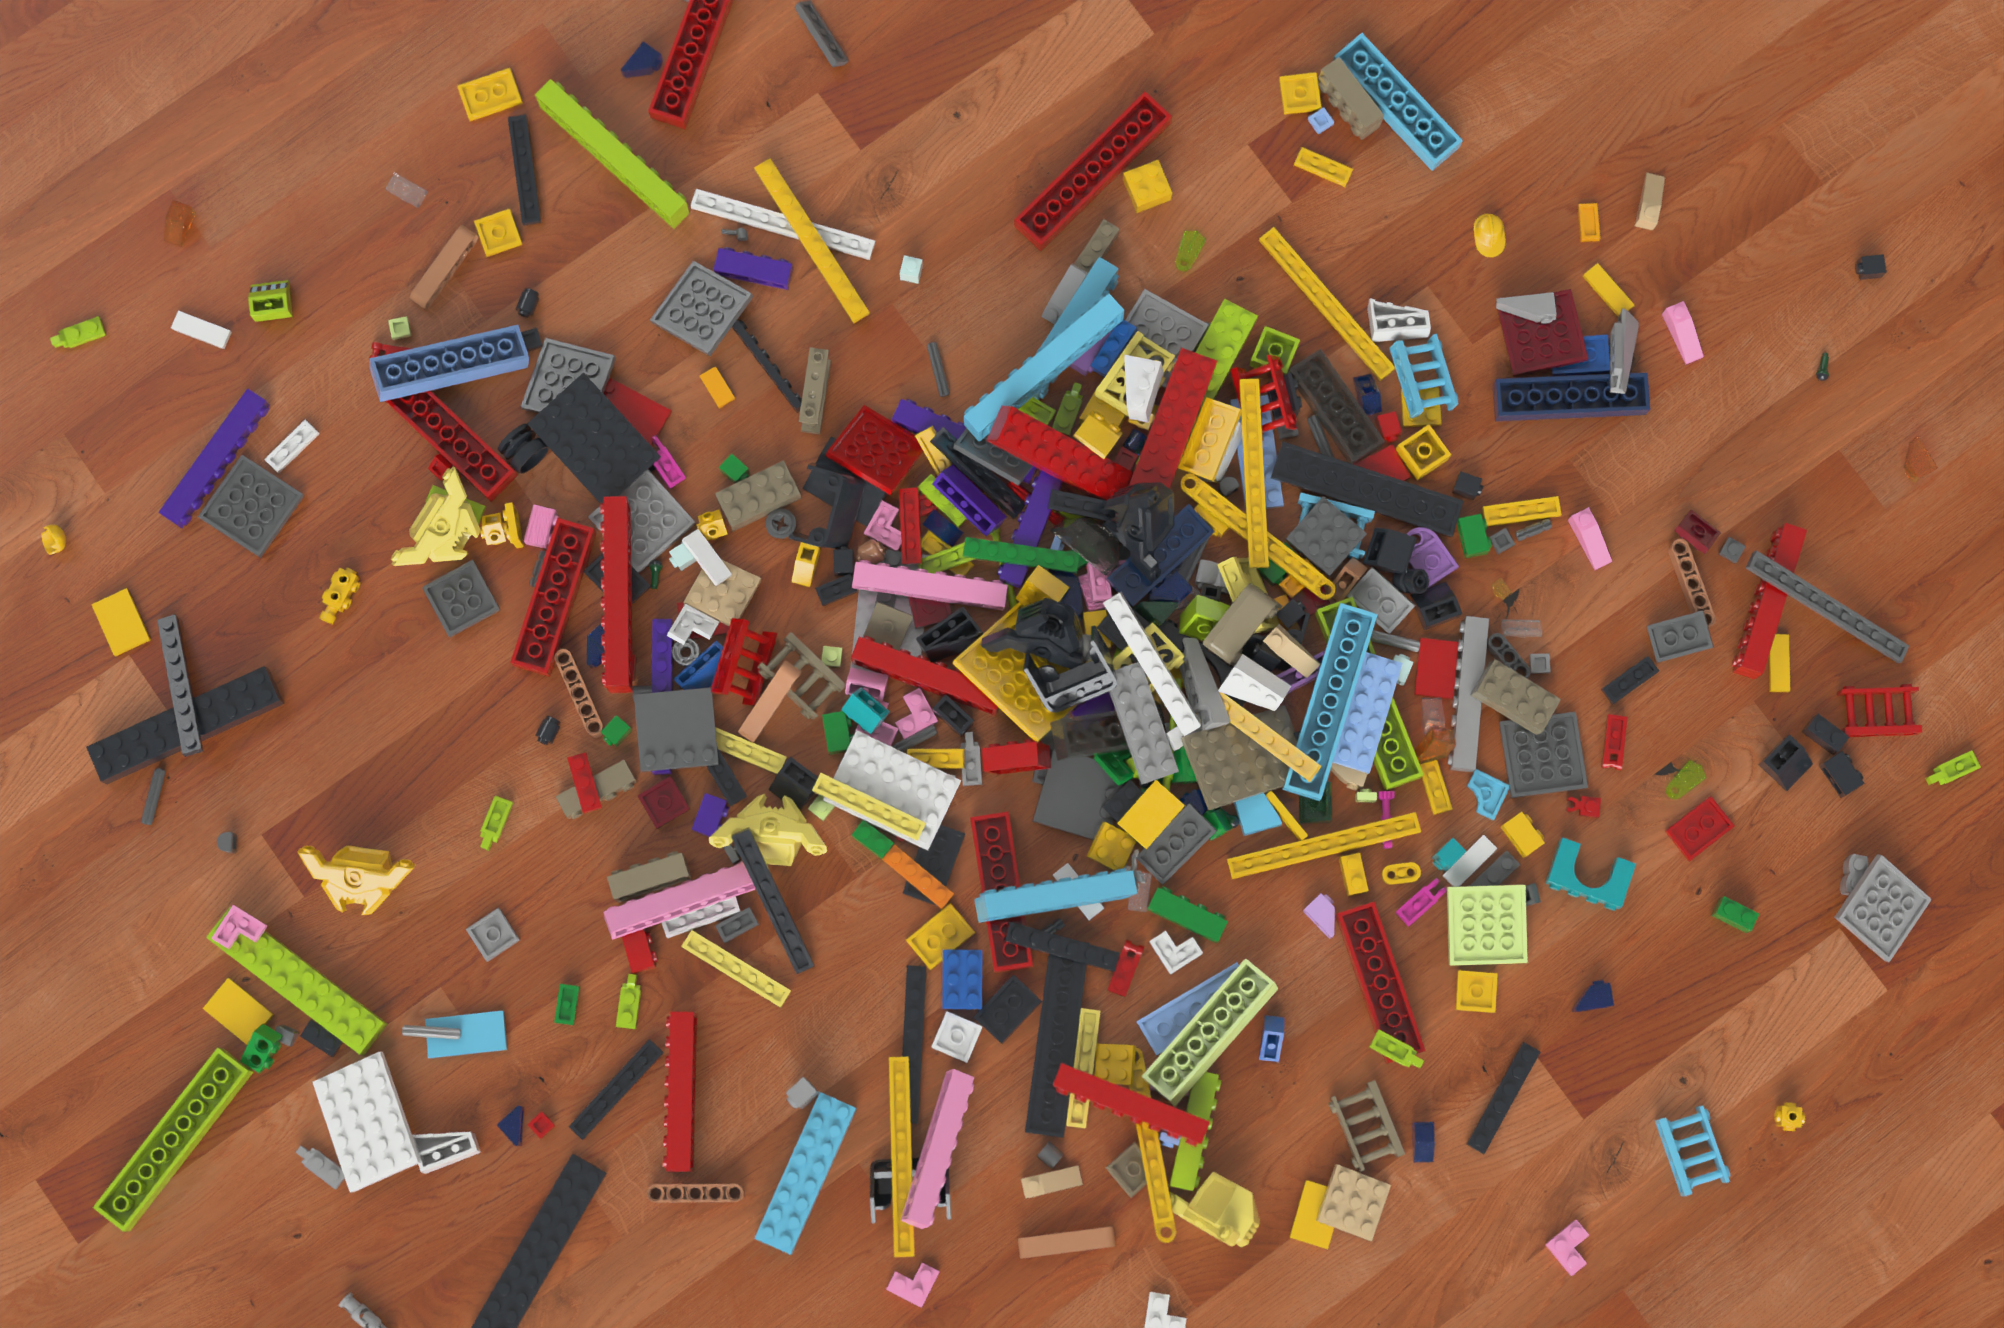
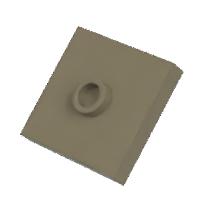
(888, 625)
(1129, 1170)

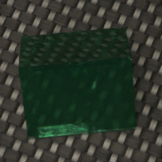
(1155, 611)
(1316, 811)

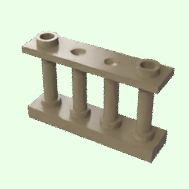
(814, 390)
(820, 670)
(1386, 1128)

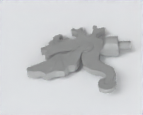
(1137, 873)

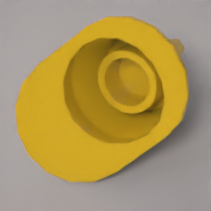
(1489, 235)

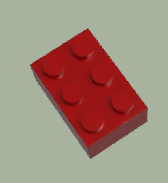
(1016, 757)

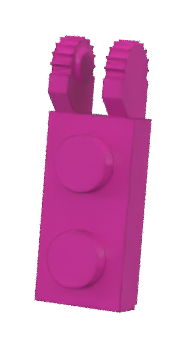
(667, 466)
(1419, 903)

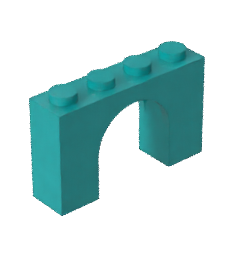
(1562, 876)

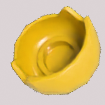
(53, 539)

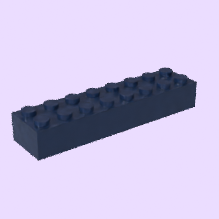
(1568, 397)

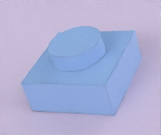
(1320, 120)
(1057, 544)
(1168, 1141)

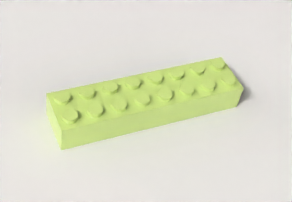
(1210, 1032)

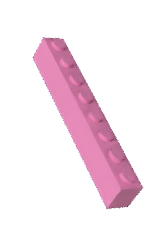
(929, 586)
(678, 900)
(937, 1149)

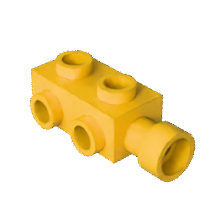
(344, 593)

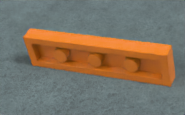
(918, 876)

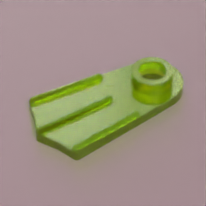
(1189, 249)
(1686, 780)

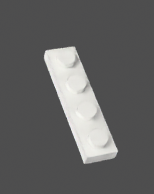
(701, 917)

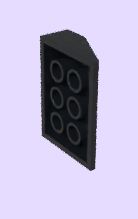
(871, 496)

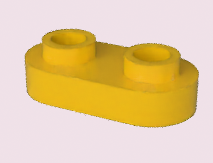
(1400, 873)

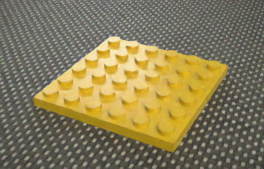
(1005, 682)

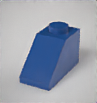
(1271, 1038)

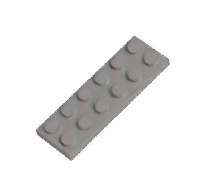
(1142, 724)

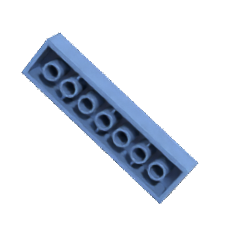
(449, 363)

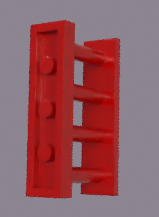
(1275, 366)
(729, 658)
(1871, 728)

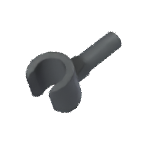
(740, 232)

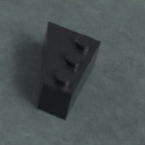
(949, 636)

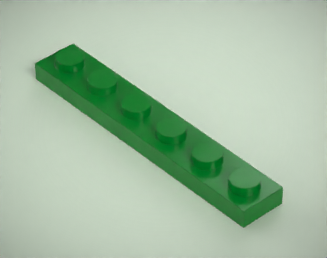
(1021, 555)

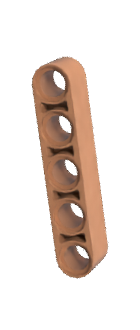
(444, 267)
(1693, 575)
(573, 686)
(769, 701)
(686, 1192)
(1066, 1242)

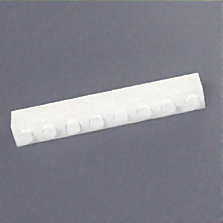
(1152, 663)

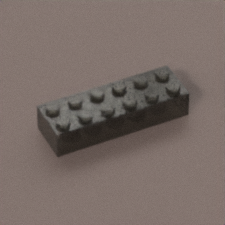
(1336, 407)
(1090, 735)

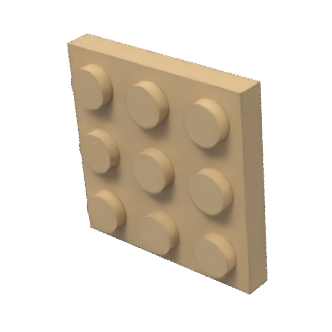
(726, 599)
(1353, 1202)

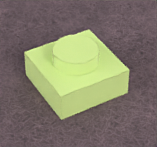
(399, 328)
(832, 656)
(1366, 795)
(821, 808)

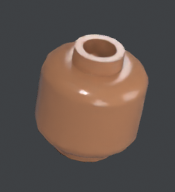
(871, 551)

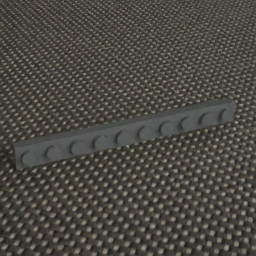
(1827, 606)

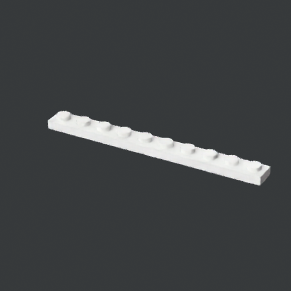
(777, 223)

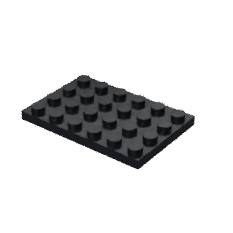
(594, 439)

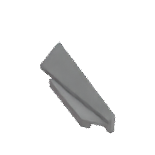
(1622, 347)
(1201, 687)

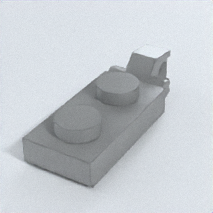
(972, 772)
(322, 1166)

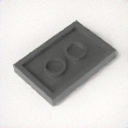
(1680, 636)

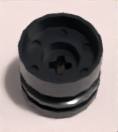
(523, 448)

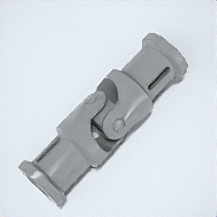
(368, 1320)

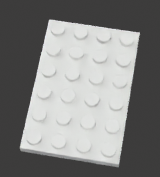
(898, 782)
(366, 1122)

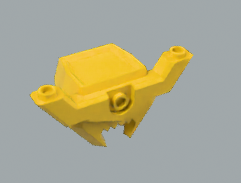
(356, 875)

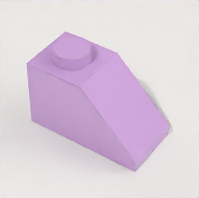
(1322, 914)

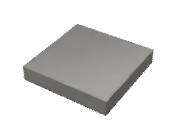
(492, 934)

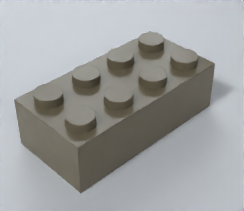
(1350, 98)
(758, 495)
(1515, 697)
(649, 877)

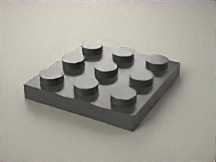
(1326, 536)
(461, 598)

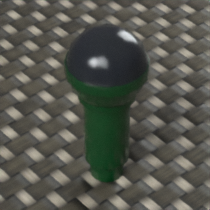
(1822, 373)
(655, 567)
(1233, 820)

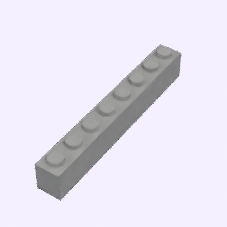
(1467, 708)

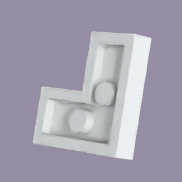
(689, 621)
(1173, 956)
(1157, 1313)

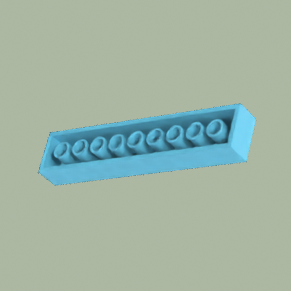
(1045, 365)
(1332, 697)

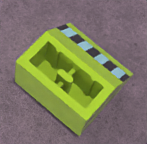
(270, 301)

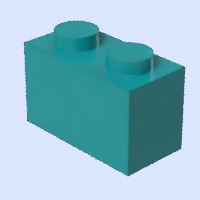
(865, 710)
(1448, 855)

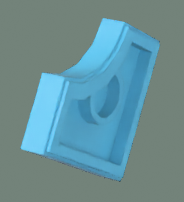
(1489, 793)

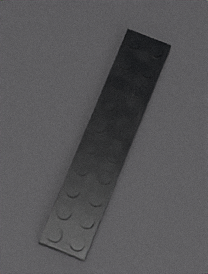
(1366, 489)
(1055, 1045)
(541, 1245)

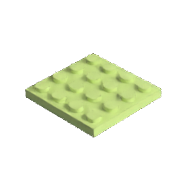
(1487, 924)

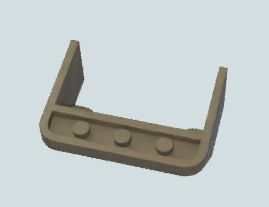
(1240, 623)

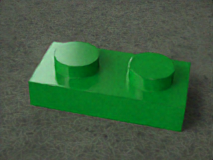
(567, 1004)

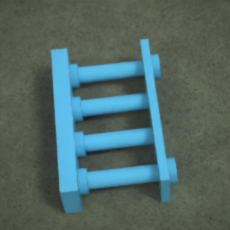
(1411, 387)
(1362, 515)
(1680, 1165)

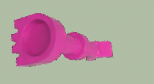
(1386, 796)

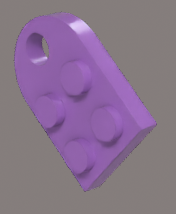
(1431, 556)

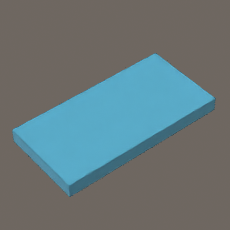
(478, 1034)

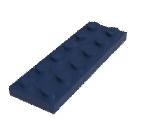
(1183, 539)

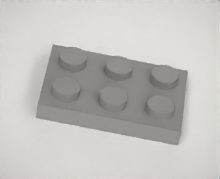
(1381, 597)

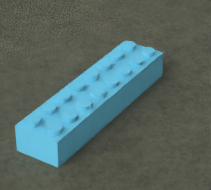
(1400, 103)
(1098, 282)
(1056, 895)
(805, 1173)

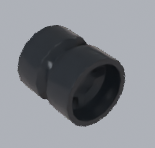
(1414, 581)

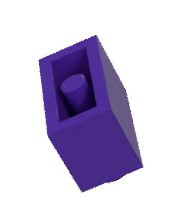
(710, 815)

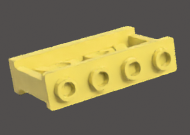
(1132, 349)
(1236, 577)
(1123, 656)

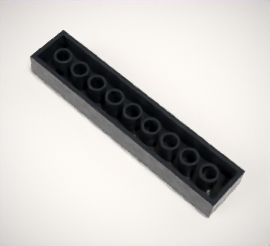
(159, 737)

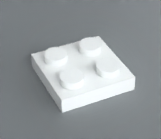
(956, 1037)

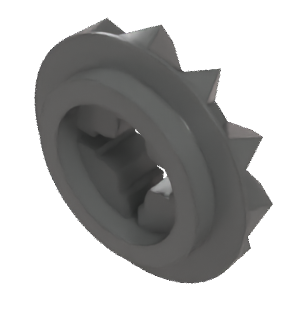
(777, 515)

